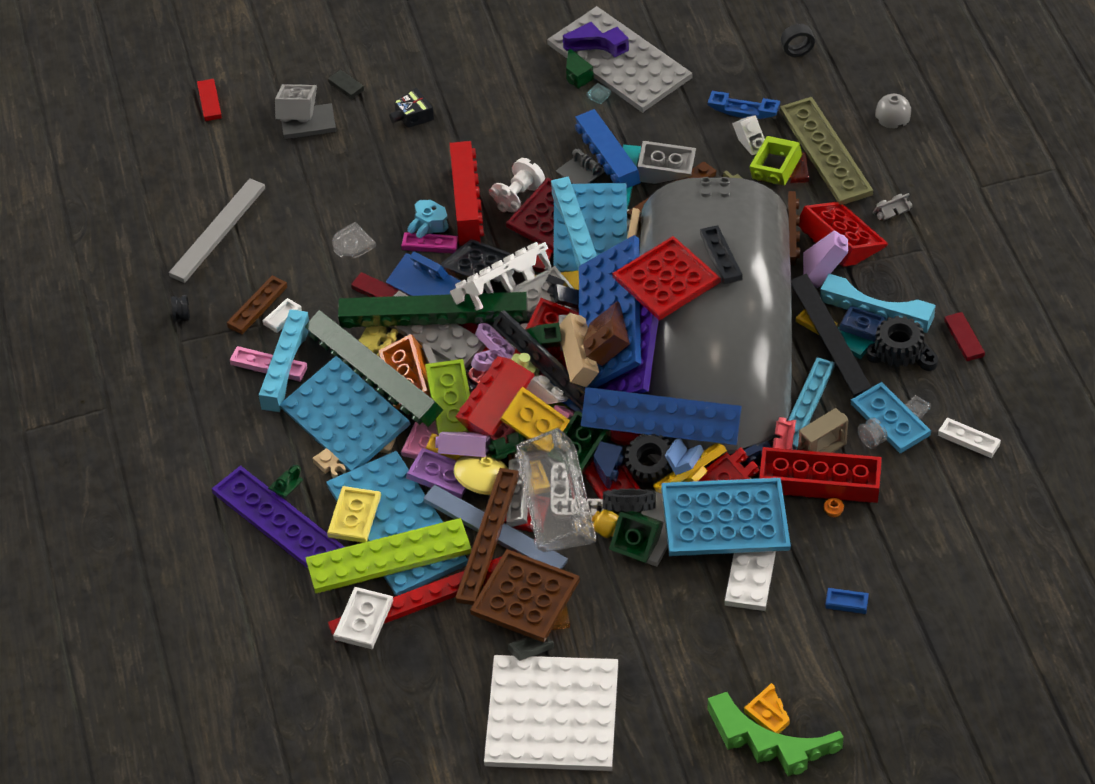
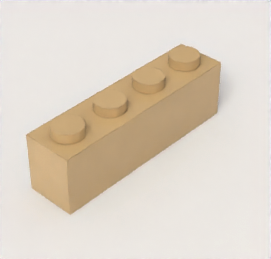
(579, 367)

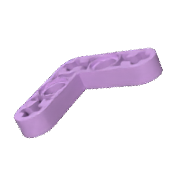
(489, 336)

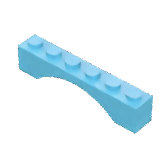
(571, 213)
(842, 294)
(276, 378)

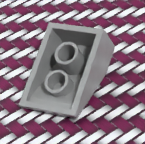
(295, 102)
(664, 162)

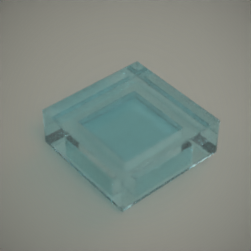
(598, 93)

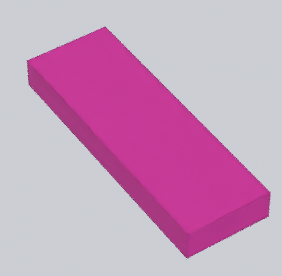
(430, 243)

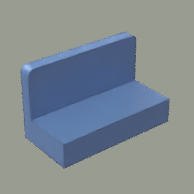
(681, 458)

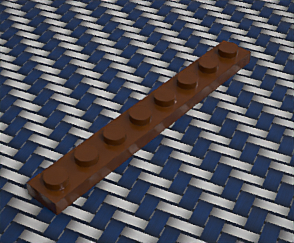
(487, 536)

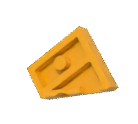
(768, 710)

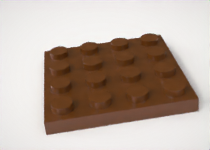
(525, 595)

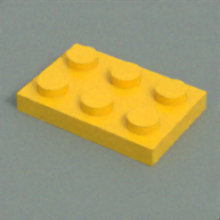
(532, 415)

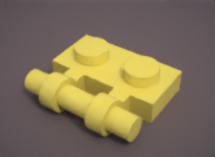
(375, 335)

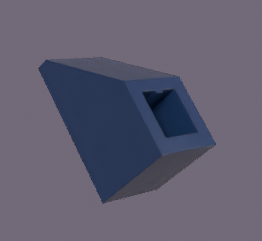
(607, 462)

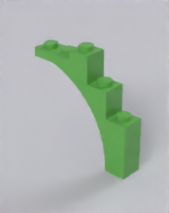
(765, 745)

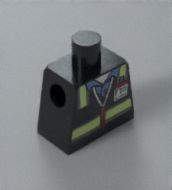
(412, 109)

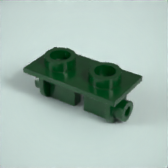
(500, 449)
(287, 481)

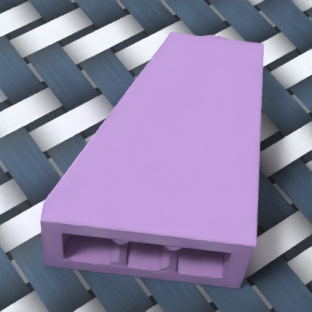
(824, 257)
(463, 443)

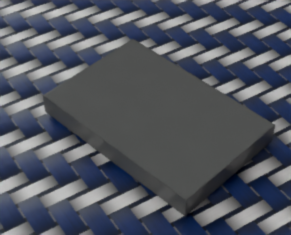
(320, 123)

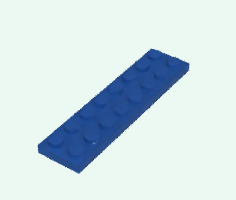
(661, 416)

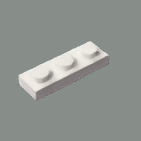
(969, 437)

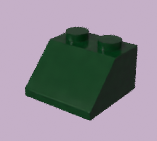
(636, 535)

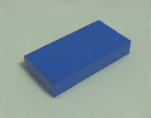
(847, 600)

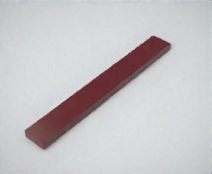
(375, 288)

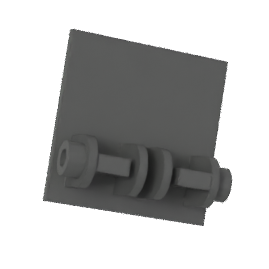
(581, 168)

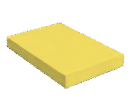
(354, 514)

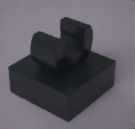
(552, 281)

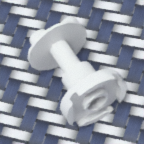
(525, 177)

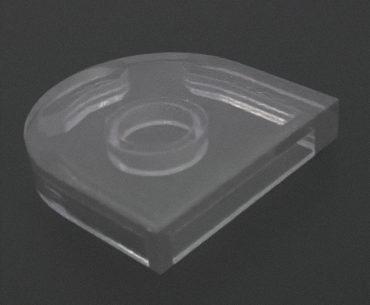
(352, 241)

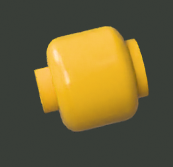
(605, 523)

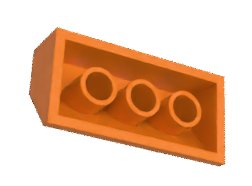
(409, 360)

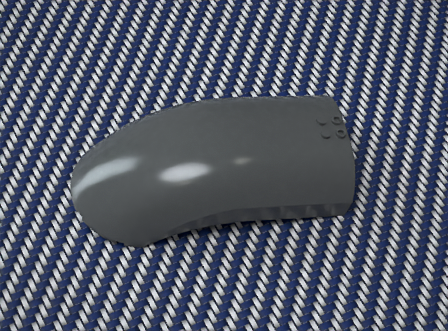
(737, 335)

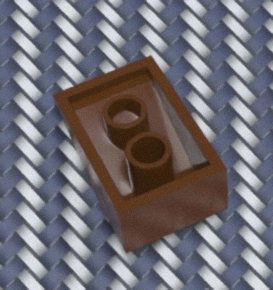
(606, 335)

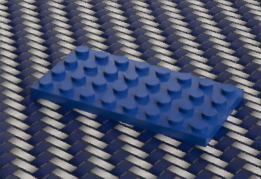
(600, 291)

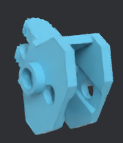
(428, 220)

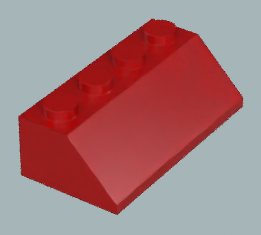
(493, 396)

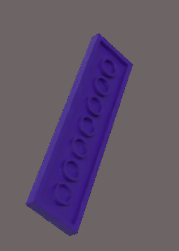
(273, 516)

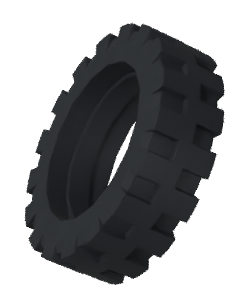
(629, 500)

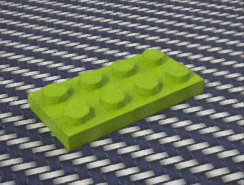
(450, 391)

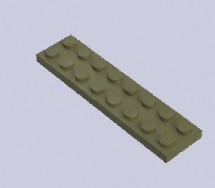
(826, 151)

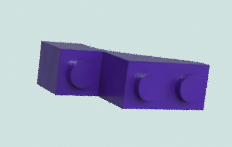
(590, 38)

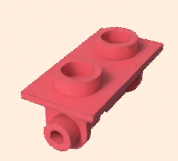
(786, 431)

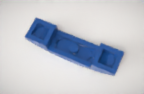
(739, 108)

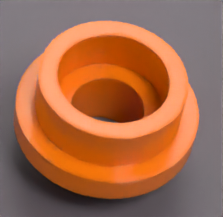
(833, 511)

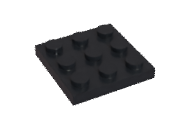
(472, 258)

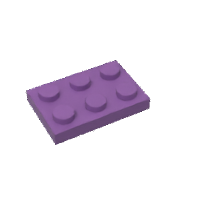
(435, 469)

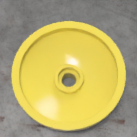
(478, 473)

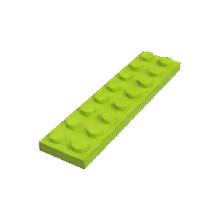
(388, 555)

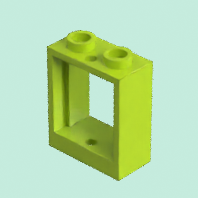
(780, 147)

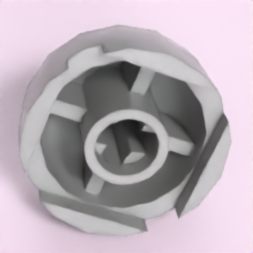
(893, 110)

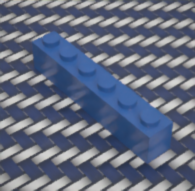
(607, 149)

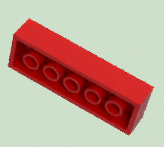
(466, 192)
(823, 474)

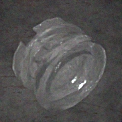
(872, 433)

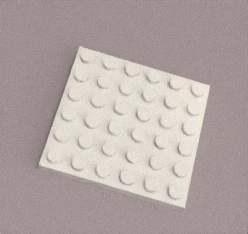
(552, 713)

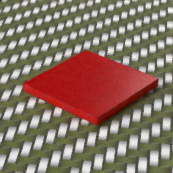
(666, 278)

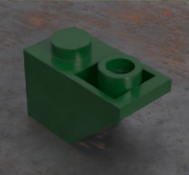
(546, 334)

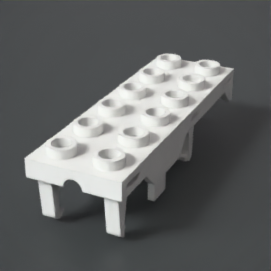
(501, 272)

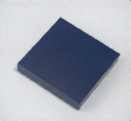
(861, 323)

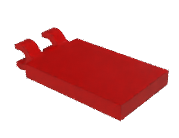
(729, 468)

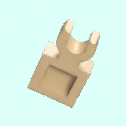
(328, 462)

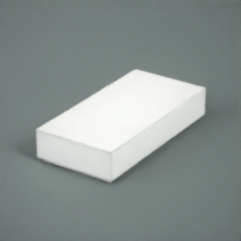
(277, 318)

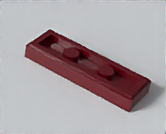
(964, 336)

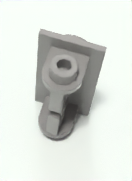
(886, 208)

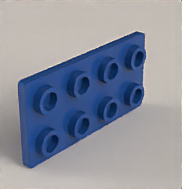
(421, 276)

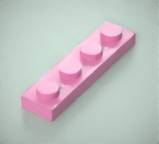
(260, 362)

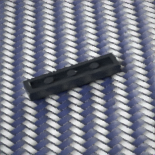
(721, 254)

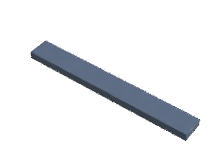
(472, 518)

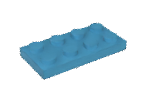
(901, 424)

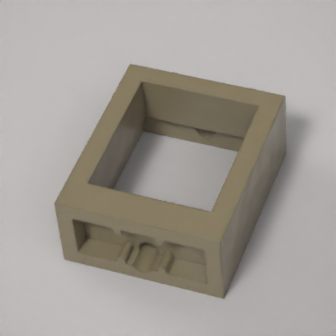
(825, 433)

